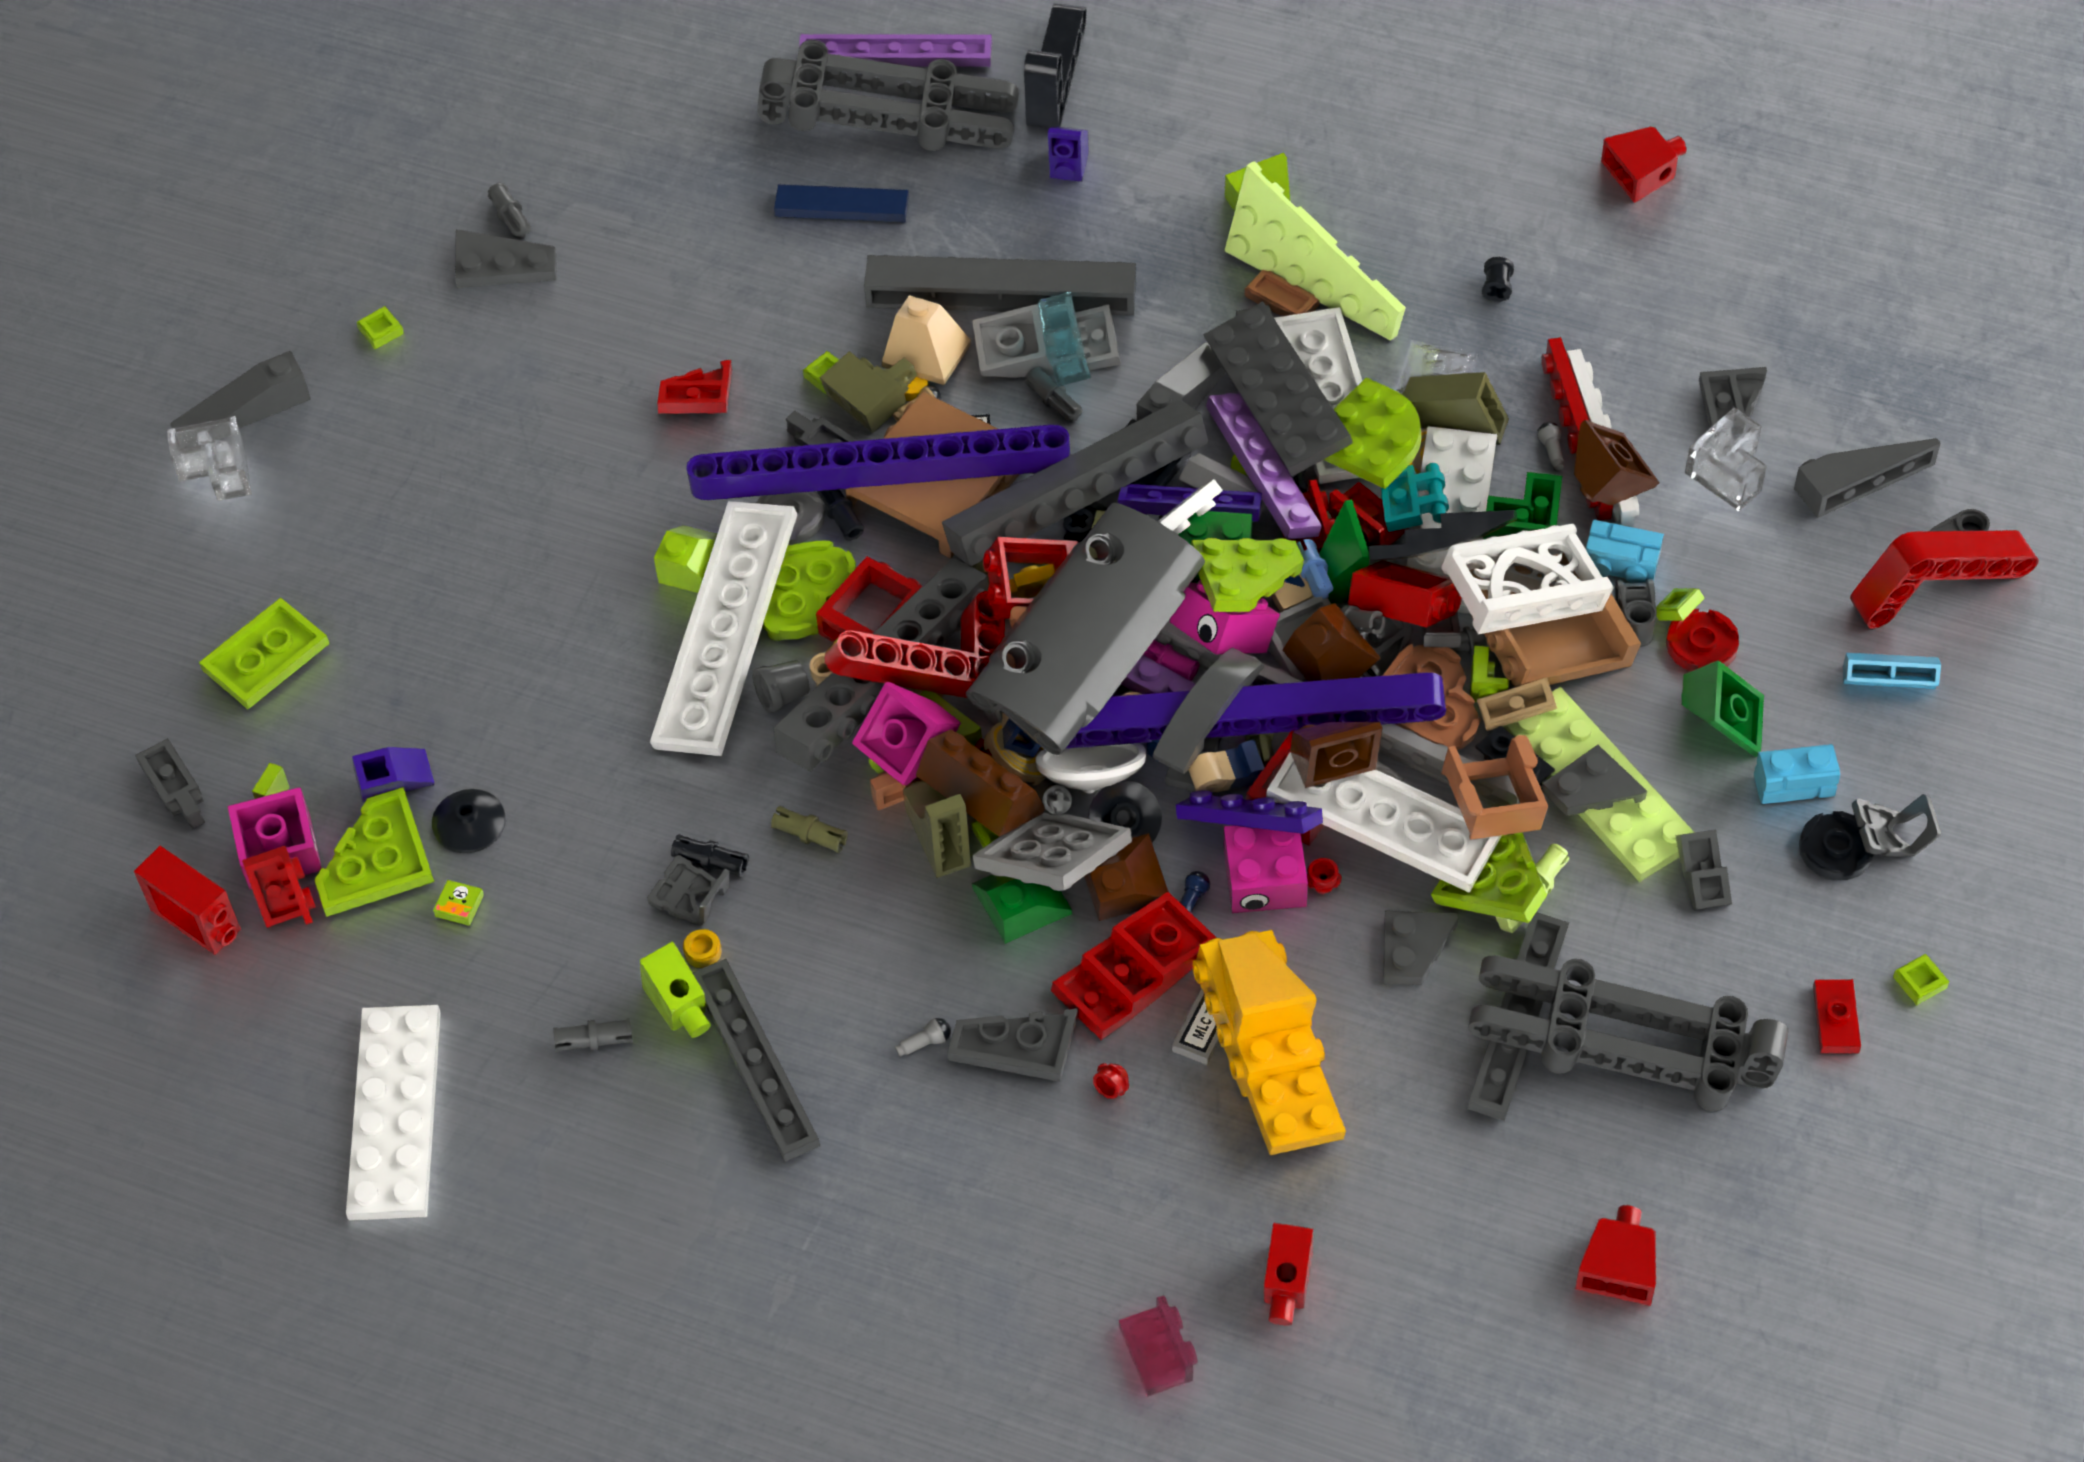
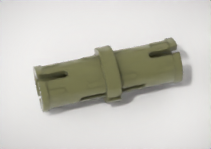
(809, 829)

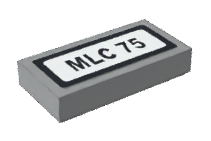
(1198, 1033)

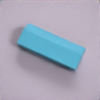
(1891, 665)

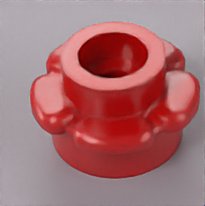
(1327, 868)
(1111, 1080)

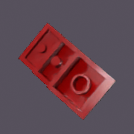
(1133, 965)

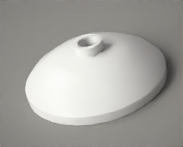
(1092, 767)

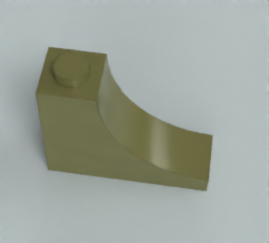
(939, 827)

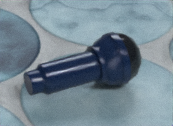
(1196, 885)

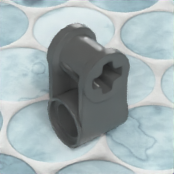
(1638, 607)

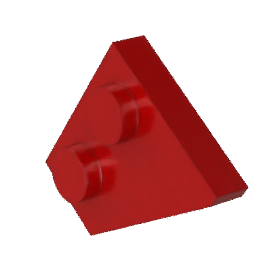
(696, 391)

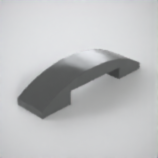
(1203, 708)

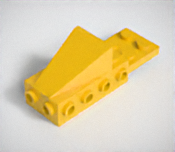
(1268, 1039)

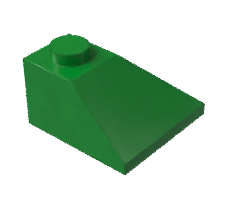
(1344, 552)
(1726, 704)
(1019, 906)

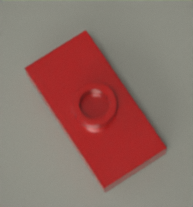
(1836, 1016)

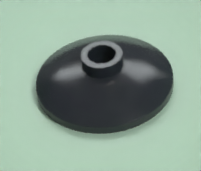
(1136, 800)
(469, 832)

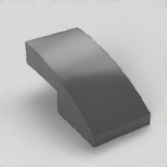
(1702, 869)

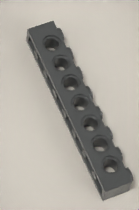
(844, 702)

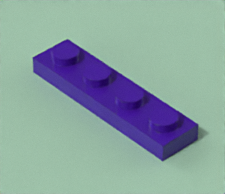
(1162, 499)
(1256, 813)

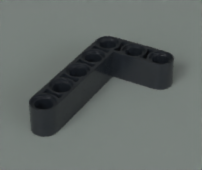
(1051, 70)

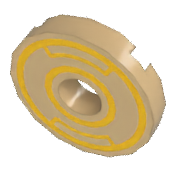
(1014, 762)

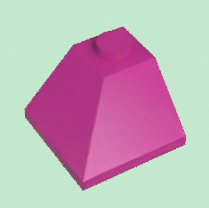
(899, 730)

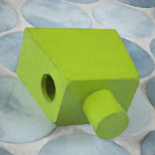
(674, 990)

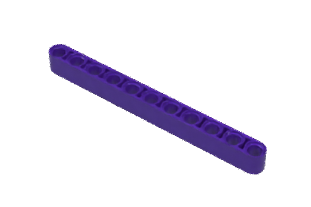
(877, 462)
(1275, 708)

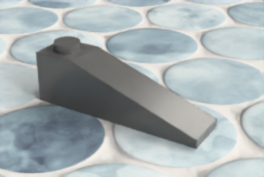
(1187, 381)
(253, 395)
(1853, 474)

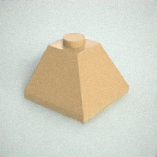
(926, 339)

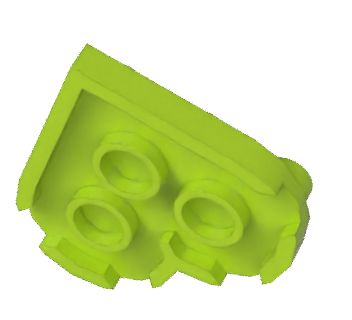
(804, 584)

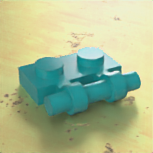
(1402, 502)

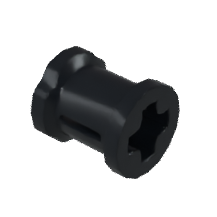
(1498, 275)
(1078, 525)

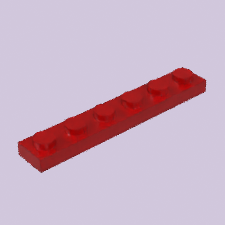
(1571, 409)

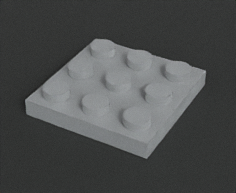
(1052, 850)

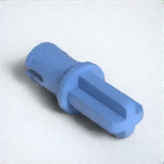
(1315, 570)

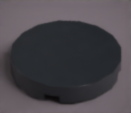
(1834, 846)

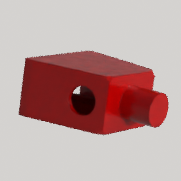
(1642, 160)
(1620, 1259)
(1287, 1261)

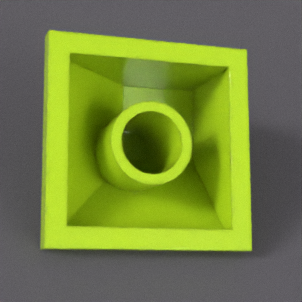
(684, 557)

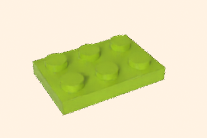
(264, 653)

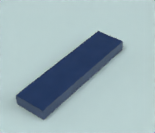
(841, 203)

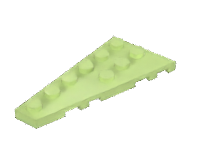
(1293, 245)

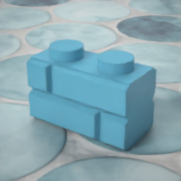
(1624, 551)
(1796, 774)

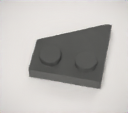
(1731, 389)

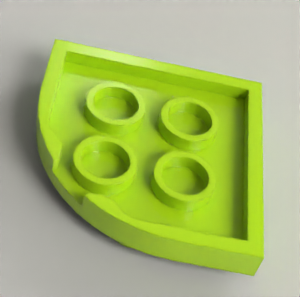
(1382, 431)

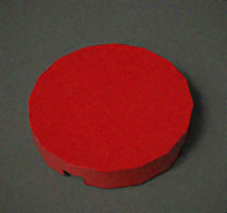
(1702, 640)

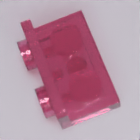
(1158, 1347)

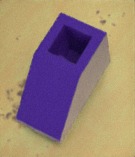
(1067, 153)
(391, 769)

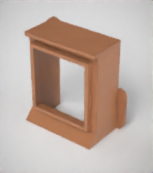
(1502, 819)

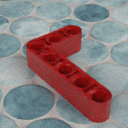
(1938, 556)
(930, 659)

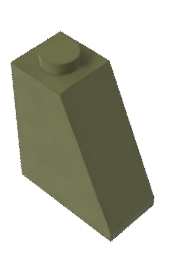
(1458, 403)

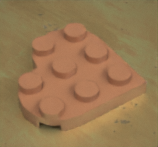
(1461, 717)

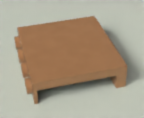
(930, 503)
(1565, 646)

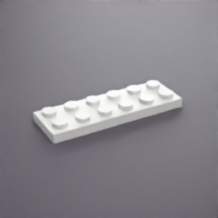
(1328, 355)
(1467, 465)
(1394, 821)
(393, 1113)

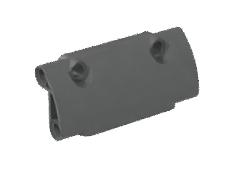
(1087, 627)

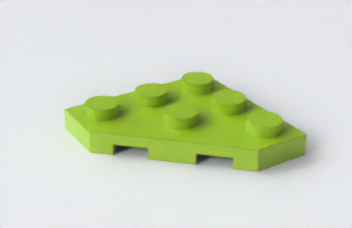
(1245, 570)
(375, 856)
(1506, 886)

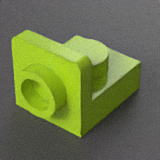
(1482, 675)

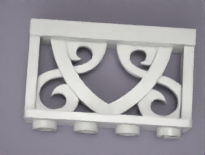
(1526, 607)

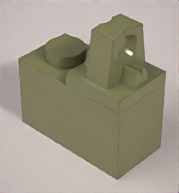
(866, 390)

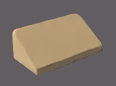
(1517, 704)

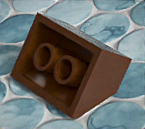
(987, 788)

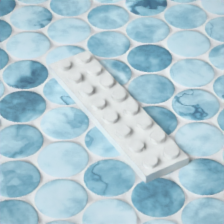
(723, 629)

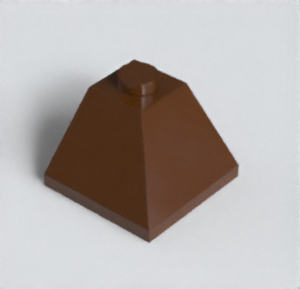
(1609, 465)
(1329, 647)
(1335, 750)
(1127, 880)

